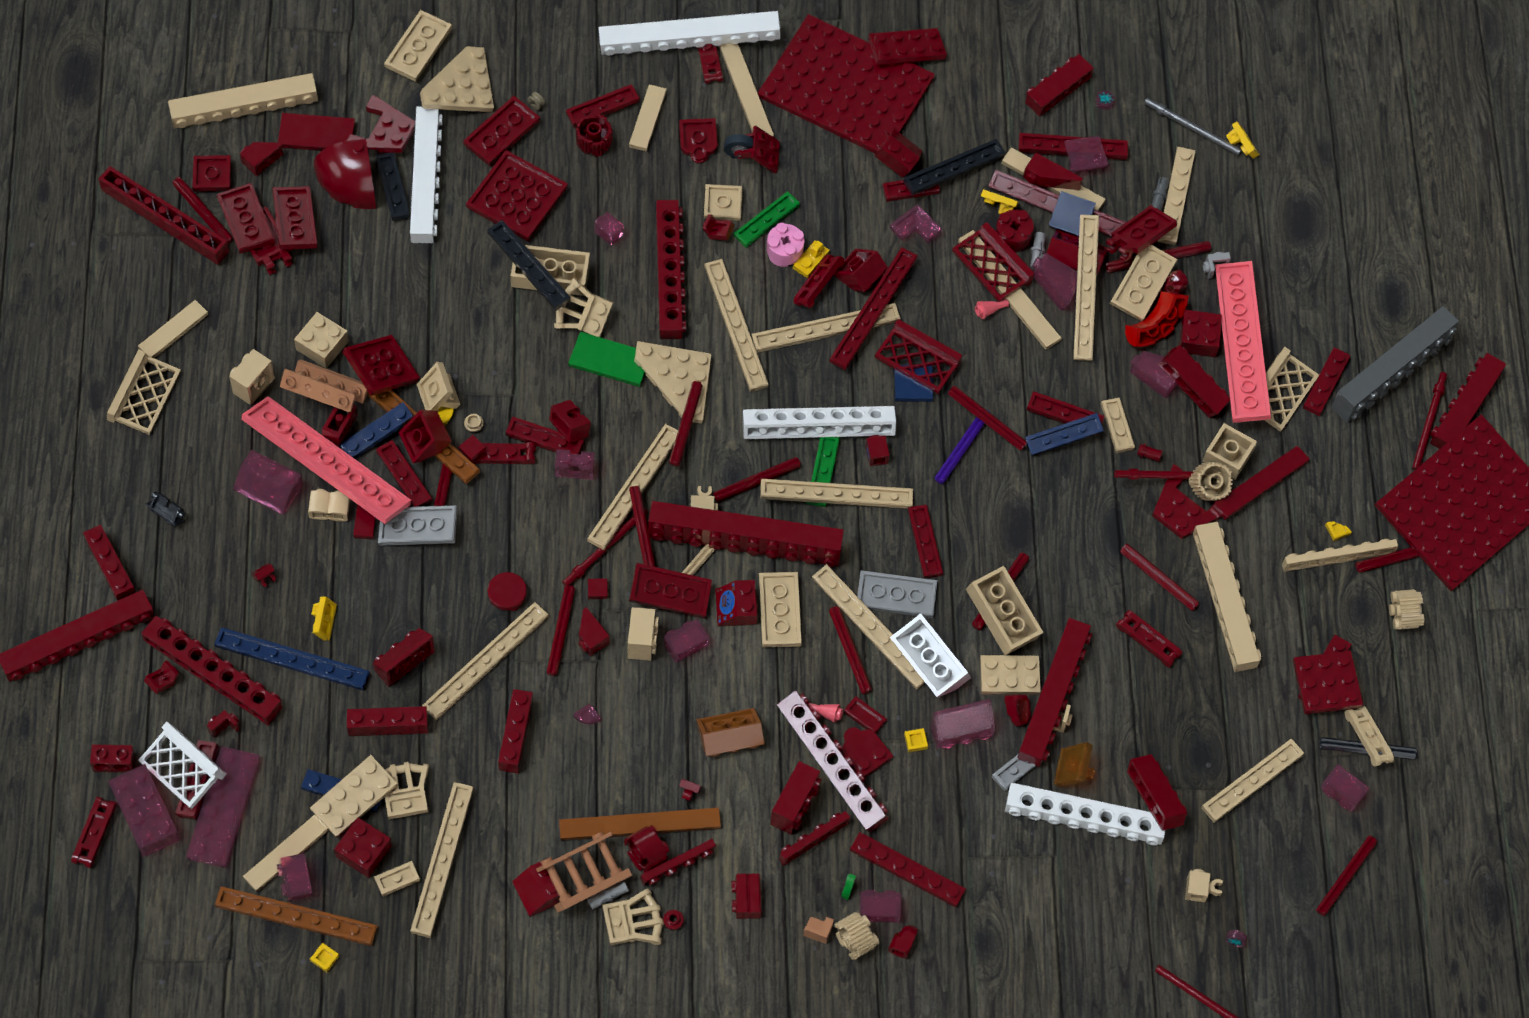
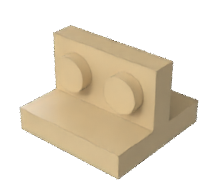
(437, 389)

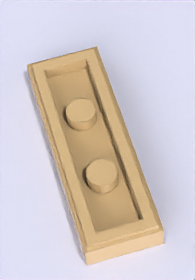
(1117, 425)

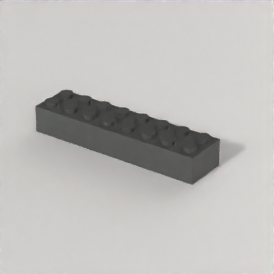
(1395, 364)

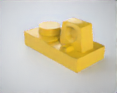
(1239, 135)
(1005, 203)
(810, 259)
(324, 617)

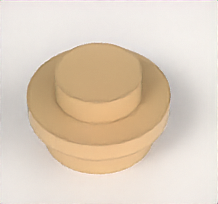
(473, 423)

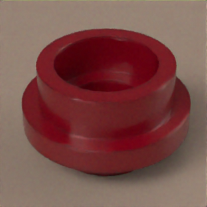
(673, 925)

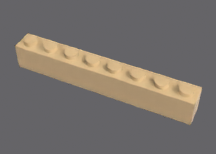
(243, 100)
(1226, 597)

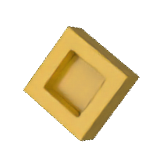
(916, 740)
(324, 957)

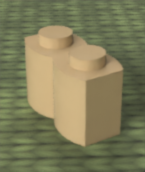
(328, 505)

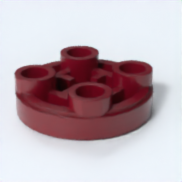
(507, 591)

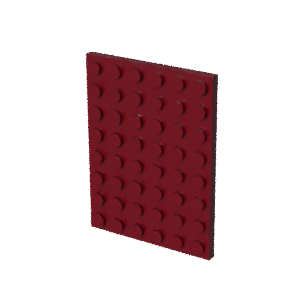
(839, 86)
(1462, 502)

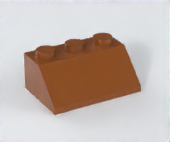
(730, 732)

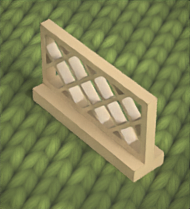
(1271, 376)
(128, 385)

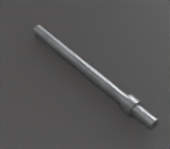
(1162, 110)

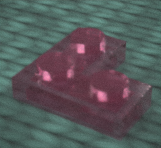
(916, 220)

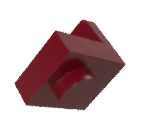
(717, 229)
(162, 678)
(220, 722)

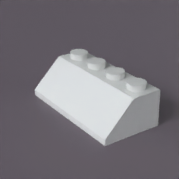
(930, 656)

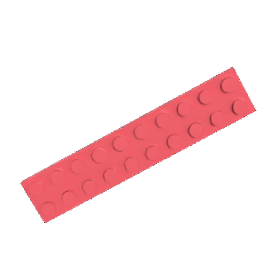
(1242, 342)
(326, 460)

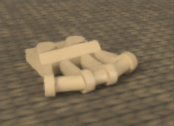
(594, 313)
(408, 800)
(620, 921)

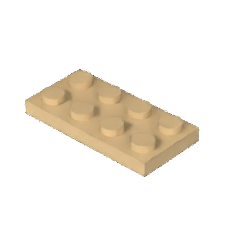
(418, 45)
(1143, 282)
(780, 609)
(353, 796)

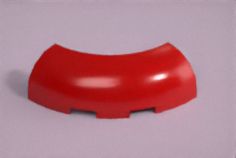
(1159, 322)

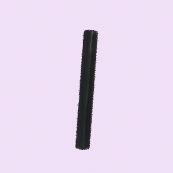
(1358, 747)

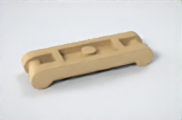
(1369, 735)

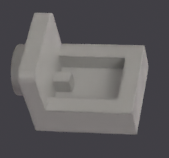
(1212, 260)

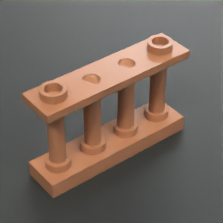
(324, 385)
(583, 891)

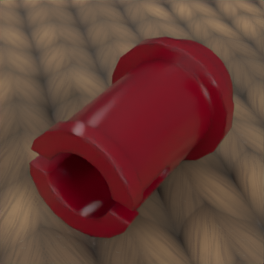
(1149, 452)

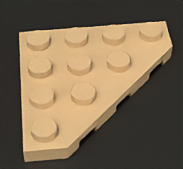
(461, 84)
(674, 372)

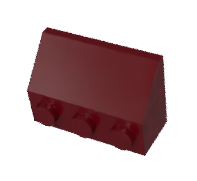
(1066, 247)
(404, 656)

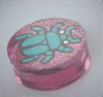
(1105, 99)
(1236, 938)

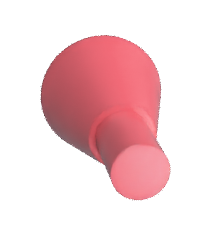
(986, 308)
(830, 711)

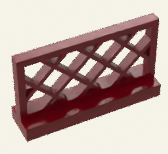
(1006, 255)
(926, 346)

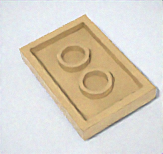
(1010, 675)

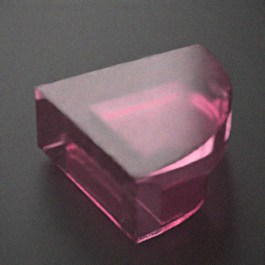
(587, 715)

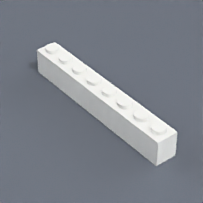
(425, 175)

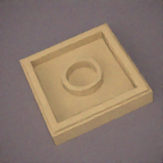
(723, 202)

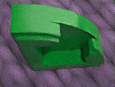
(848, 886)

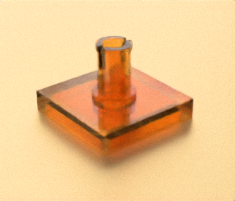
(1074, 765)

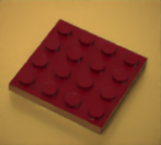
(517, 195)

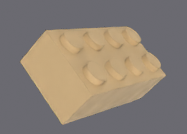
(560, 263)
(1004, 610)

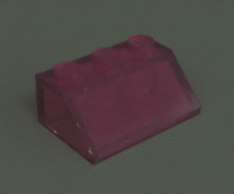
(267, 482)
(963, 724)

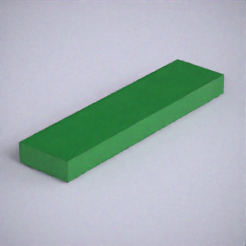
(766, 219)
(824, 462)

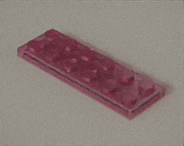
(223, 808)

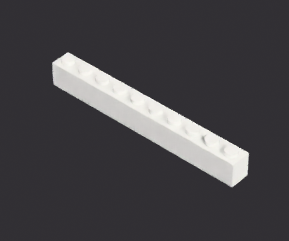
(689, 33)

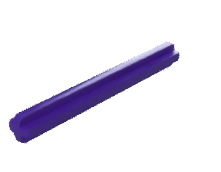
(959, 450)

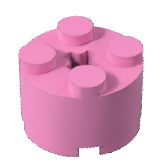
(785, 244)

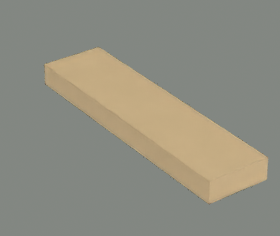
(647, 118)
(173, 329)

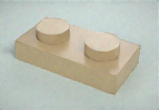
(397, 878)

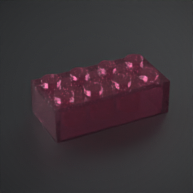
(144, 810)

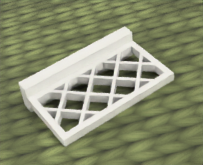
(194, 753)

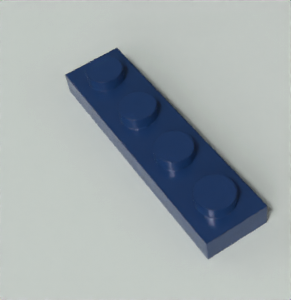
(377, 431)
(1064, 434)
(321, 784)

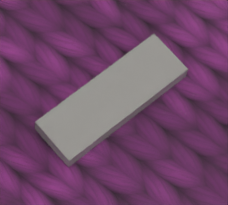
(1012, 772)

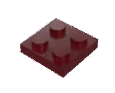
(212, 173)

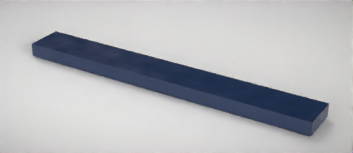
(292, 658)

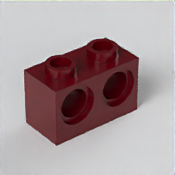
(112, 758)

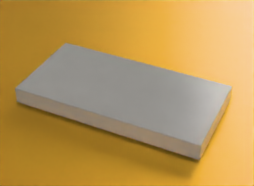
(420, 526)
(897, 593)

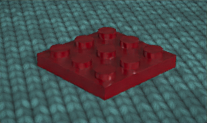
(381, 365)
(1327, 682)

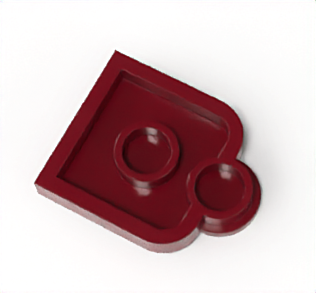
(698, 138)
(865, 750)

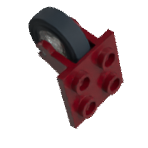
(755, 145)

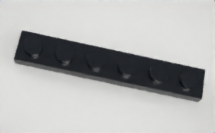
(954, 167)
(529, 265)

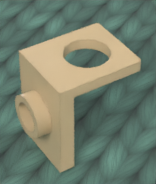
(1065, 720)

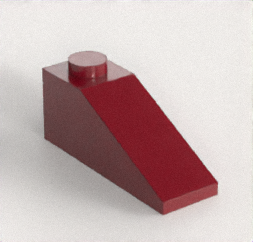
(1049, 174)

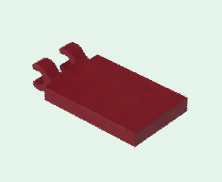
(1140, 232)
(270, 253)

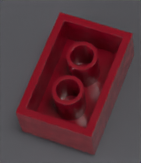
(796, 798)

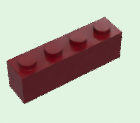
(1059, 84)
(1194, 381)
(108, 562)
(387, 721)
(515, 731)
(1157, 792)

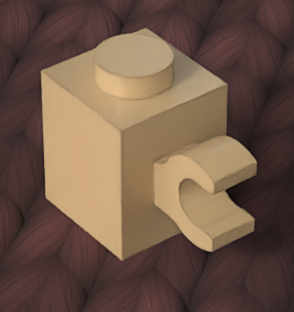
(704, 500)
(1199, 886)

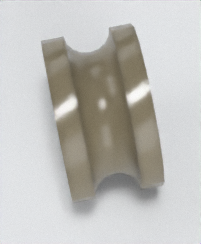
(536, 100)

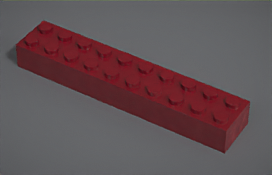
(745, 533)

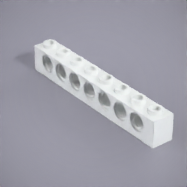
(819, 422)
(1078, 805)

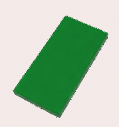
(606, 359)

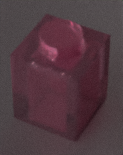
(609, 228)

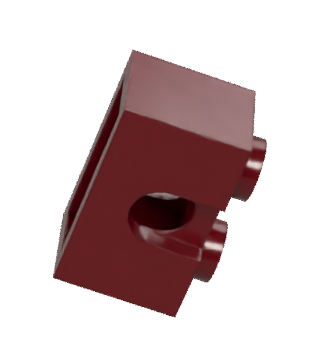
(569, 421)

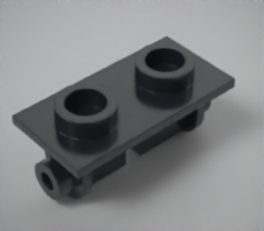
(172, 514)

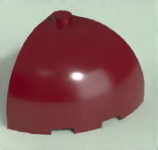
(346, 173)

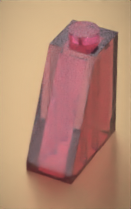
(1056, 279)
(1147, 370)

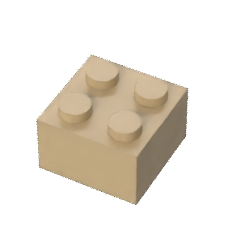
(321, 340)
(251, 376)
(1230, 449)
(642, 634)

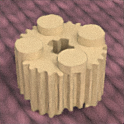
(1201, 481)
(1406, 609)
(856, 935)

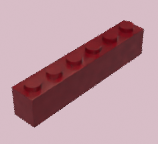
(1469, 399)

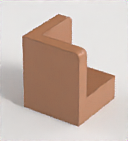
(818, 929)

